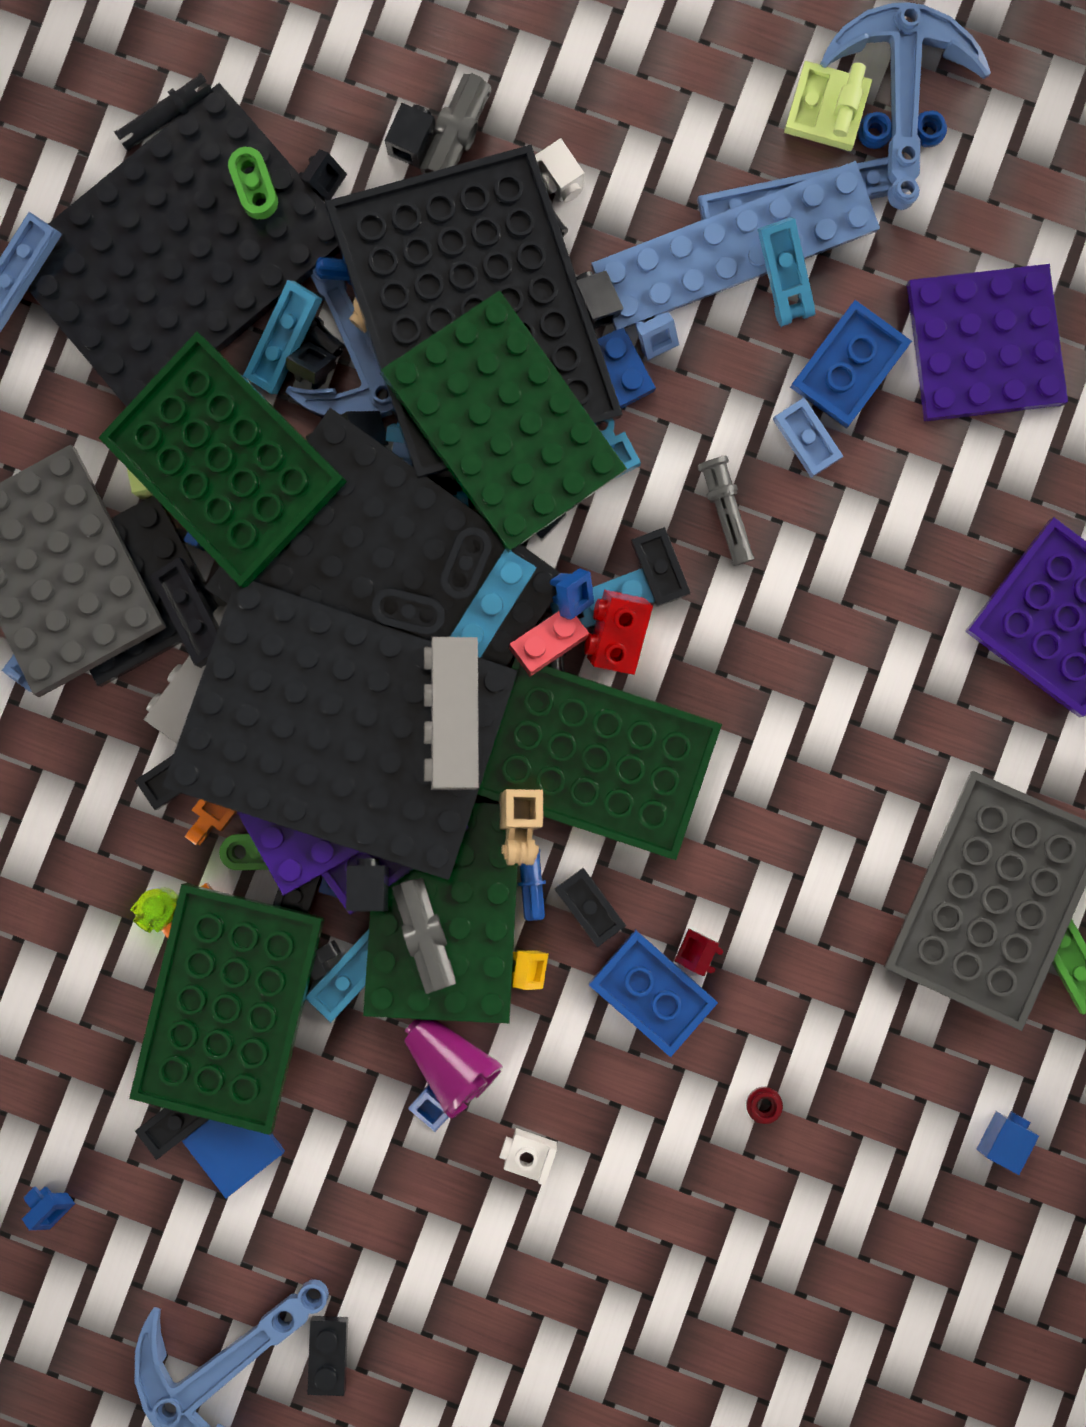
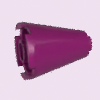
(450, 1064)

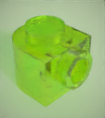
(155, 909)

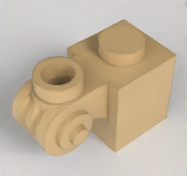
(519, 815)

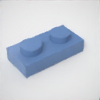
(807, 437)

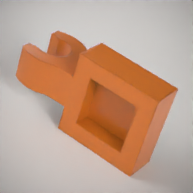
(210, 816)

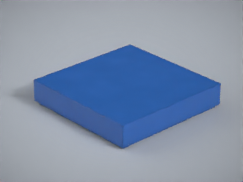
(231, 1153)

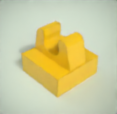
(529, 969)

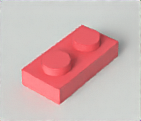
(547, 642)

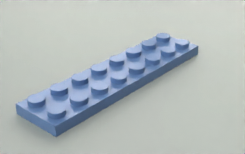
(727, 246)

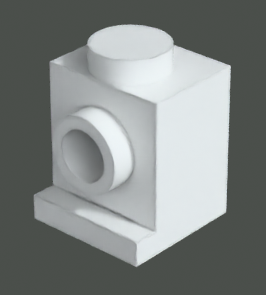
(560, 171)
(541, 1149)

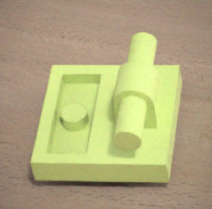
(829, 105)

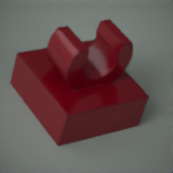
(697, 953)

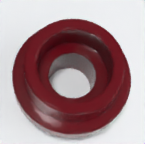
(774, 1110)

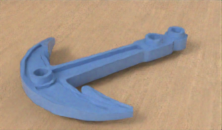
(906, 41)
(362, 356)
(157, 1387)

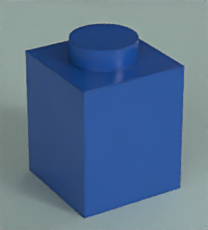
(1008, 1141)

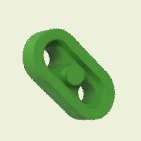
(253, 185)
(252, 858)

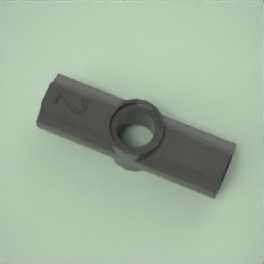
(457, 124)
(424, 935)

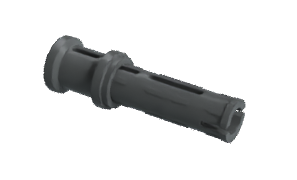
(723, 494)

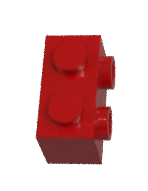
(618, 631)

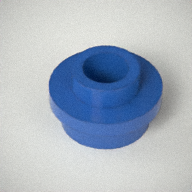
(881, 123)
(937, 123)

